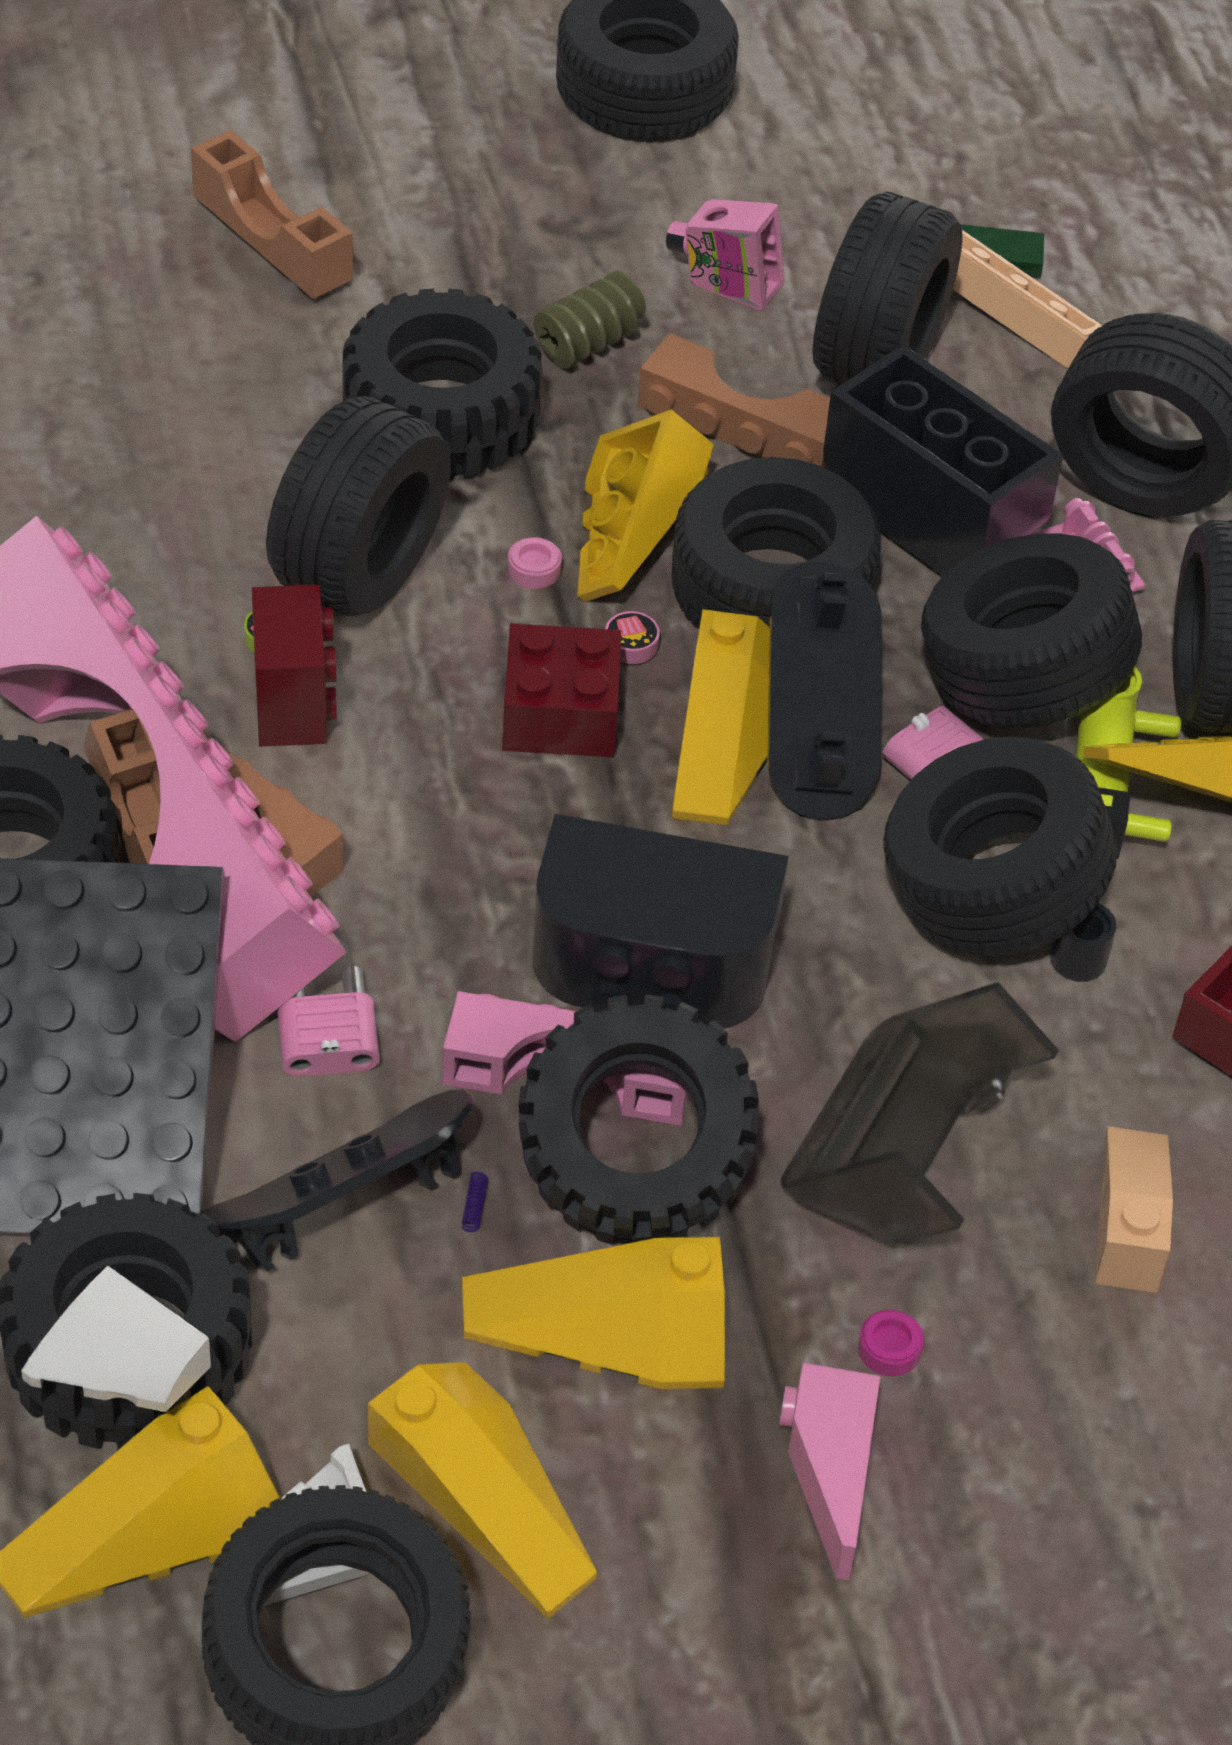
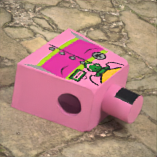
(733, 250)

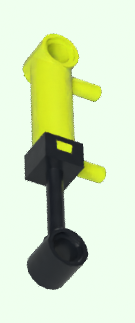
(1086, 948)

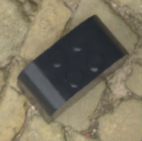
(937, 460)
(655, 919)

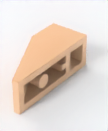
(1134, 1210)

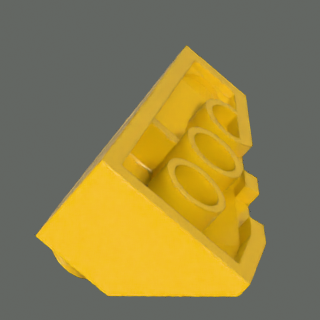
(636, 494)
(724, 718)
(1189, 763)
(623, 1308)
(478, 1470)
(144, 1510)

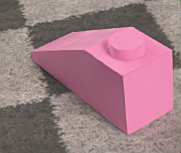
(830, 1452)

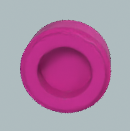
(890, 1342)

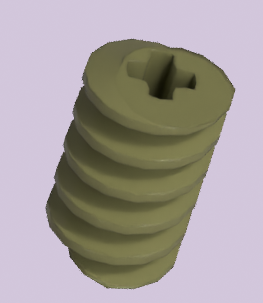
(590, 319)

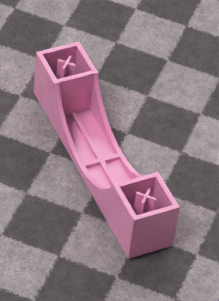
(75, 652)

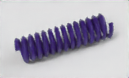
(478, 1206)

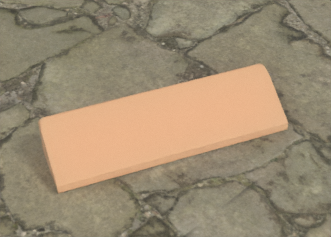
(1021, 302)

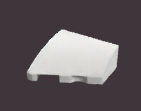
(121, 1346)

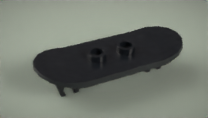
(824, 690)
(407, 1140)

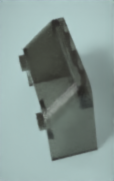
(897, 1106)

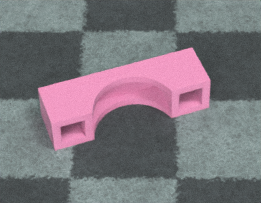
(496, 1038)

